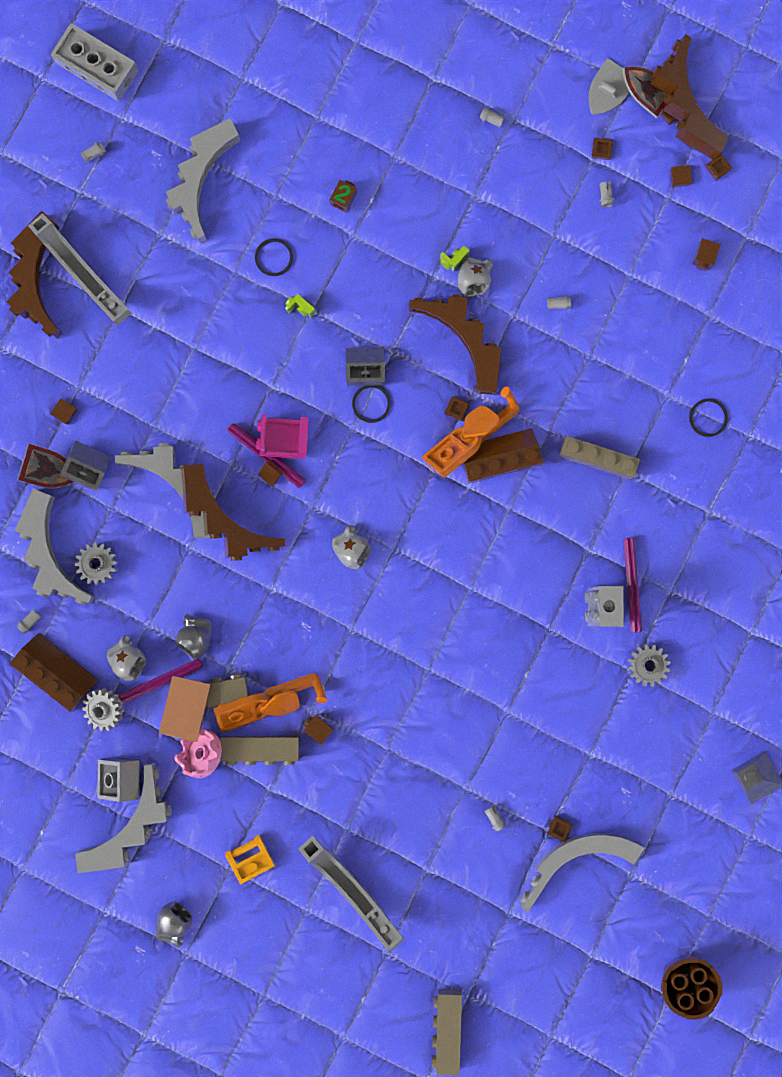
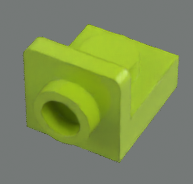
(458, 257)
(303, 306)

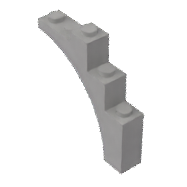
(206, 150)
(163, 464)
(35, 525)
(149, 811)

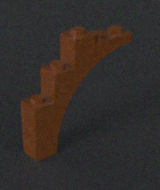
(680, 103)
(26, 275)
(453, 315)
(199, 500)

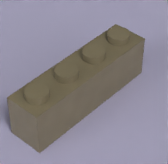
(599, 457)
(227, 690)
(260, 749)
(448, 1032)

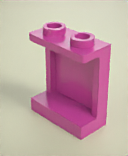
(282, 437)

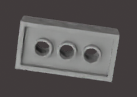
(91, 51)
(605, 606)

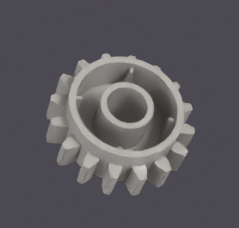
(86, 563)
(638, 665)
(103, 709)

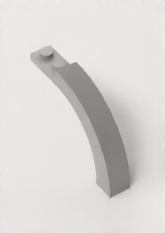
(79, 269)
(575, 847)
(337, 873)

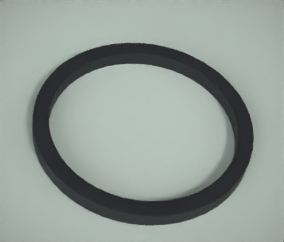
(273, 240)
(691, 417)
(375, 420)

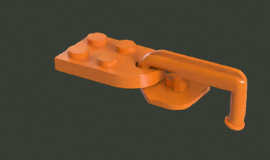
(465, 441)
(274, 701)

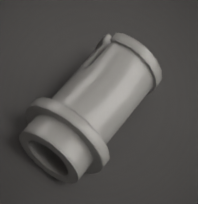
(491, 117)
(93, 152)
(606, 194)
(559, 303)
(25, 625)
(495, 818)

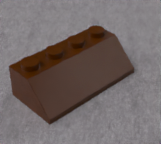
(503, 456)
(54, 672)

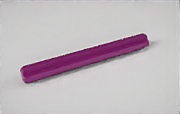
(250, 443)
(632, 585)
(160, 681)

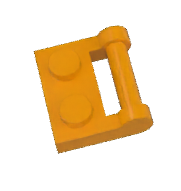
(252, 865)

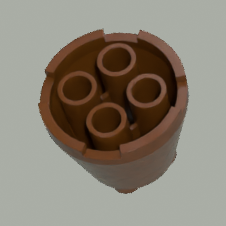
(691, 996)

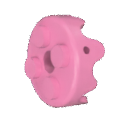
(191, 759)

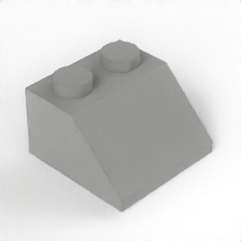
(118, 780)

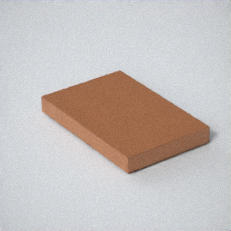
(184, 708)

